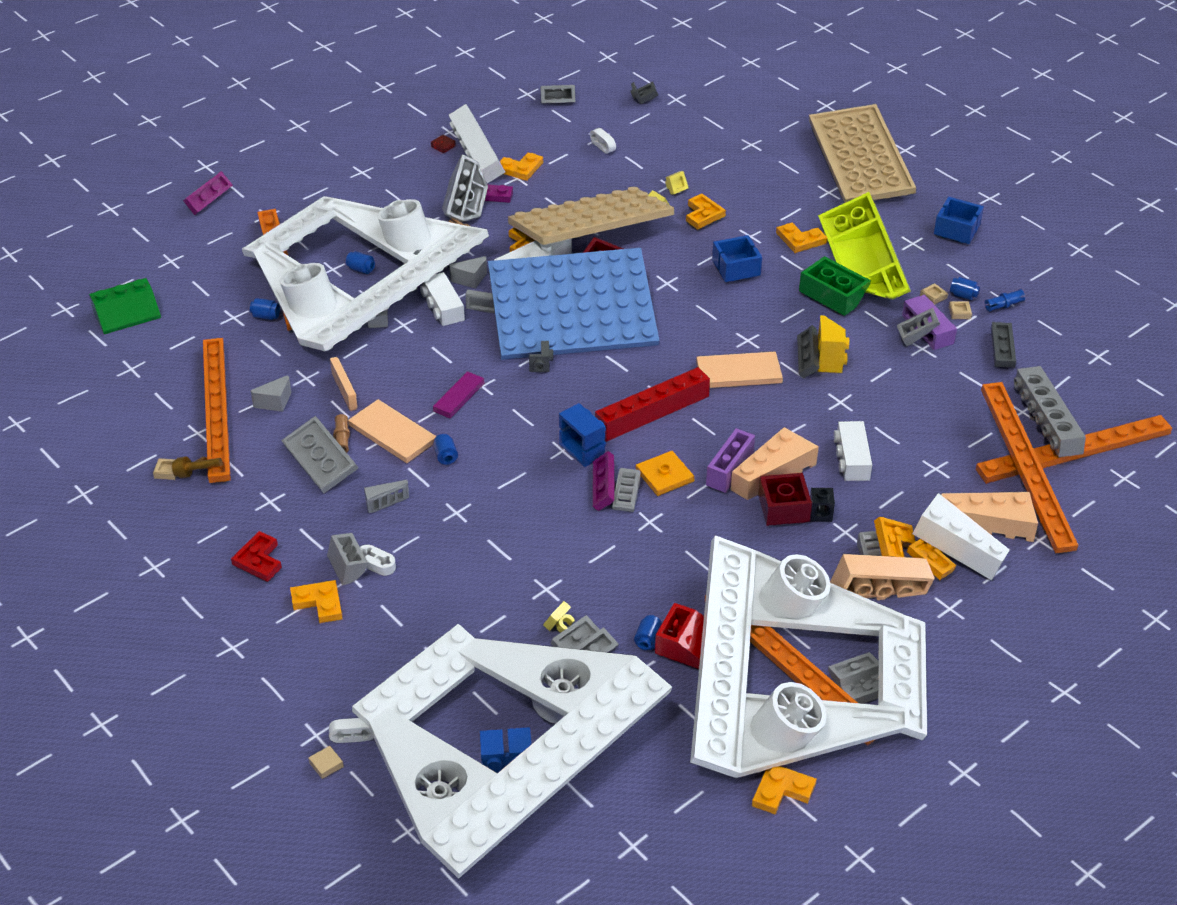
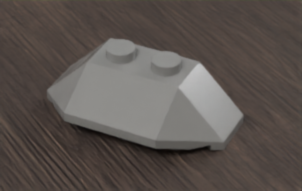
(465, 191)

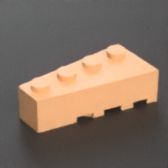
(780, 455)
(999, 512)
(883, 576)

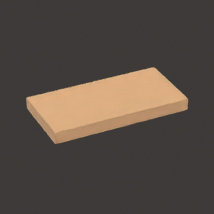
(741, 369)
(392, 431)

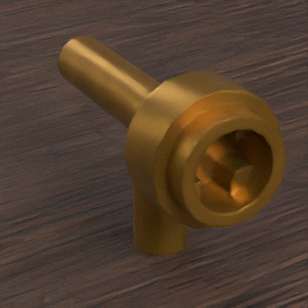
(183, 467)

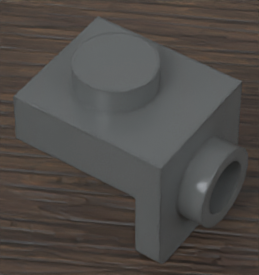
(644, 93)
(540, 362)

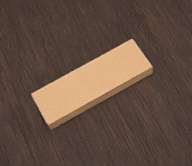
(343, 383)

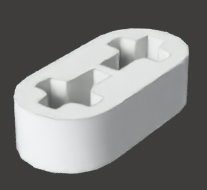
(603, 140)
(377, 558)
(349, 731)

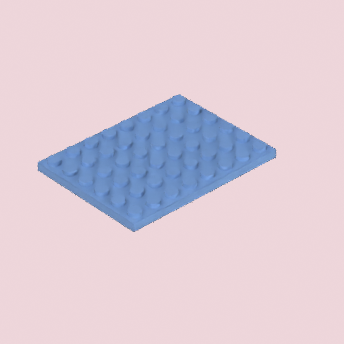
(572, 302)

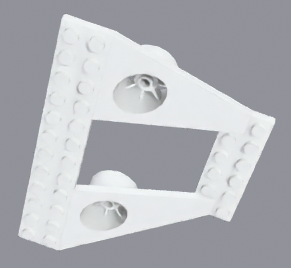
(322, 312)
(757, 732)
(490, 805)

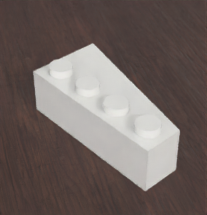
(536, 249)
(960, 537)

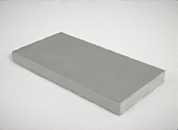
(319, 454)

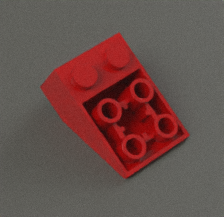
(681, 635)

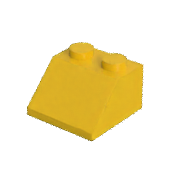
(831, 346)

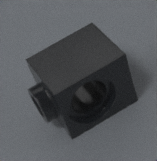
(822, 504)

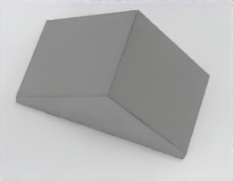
(468, 272)
(272, 395)

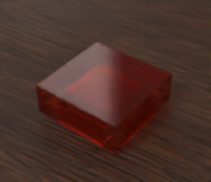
(443, 143)

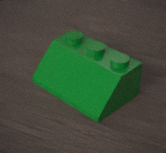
(833, 285)
(125, 305)

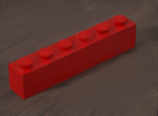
(654, 403)

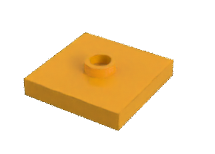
(665, 473)

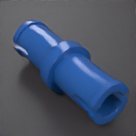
(1004, 300)

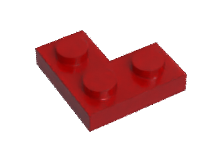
(254, 557)

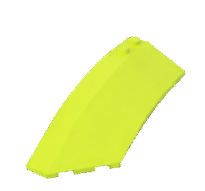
(864, 246)

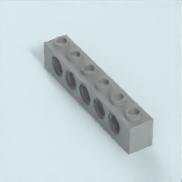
(1050, 411)

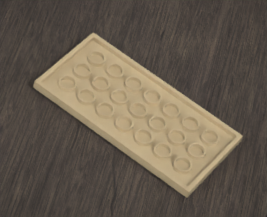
(861, 153)
(589, 215)

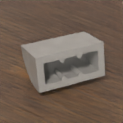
(557, 93)
(346, 557)

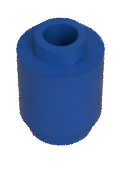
(360, 262)
(964, 288)
(265, 309)
(445, 449)
(646, 632)

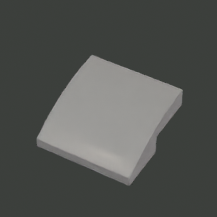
(585, 636)
(857, 677)

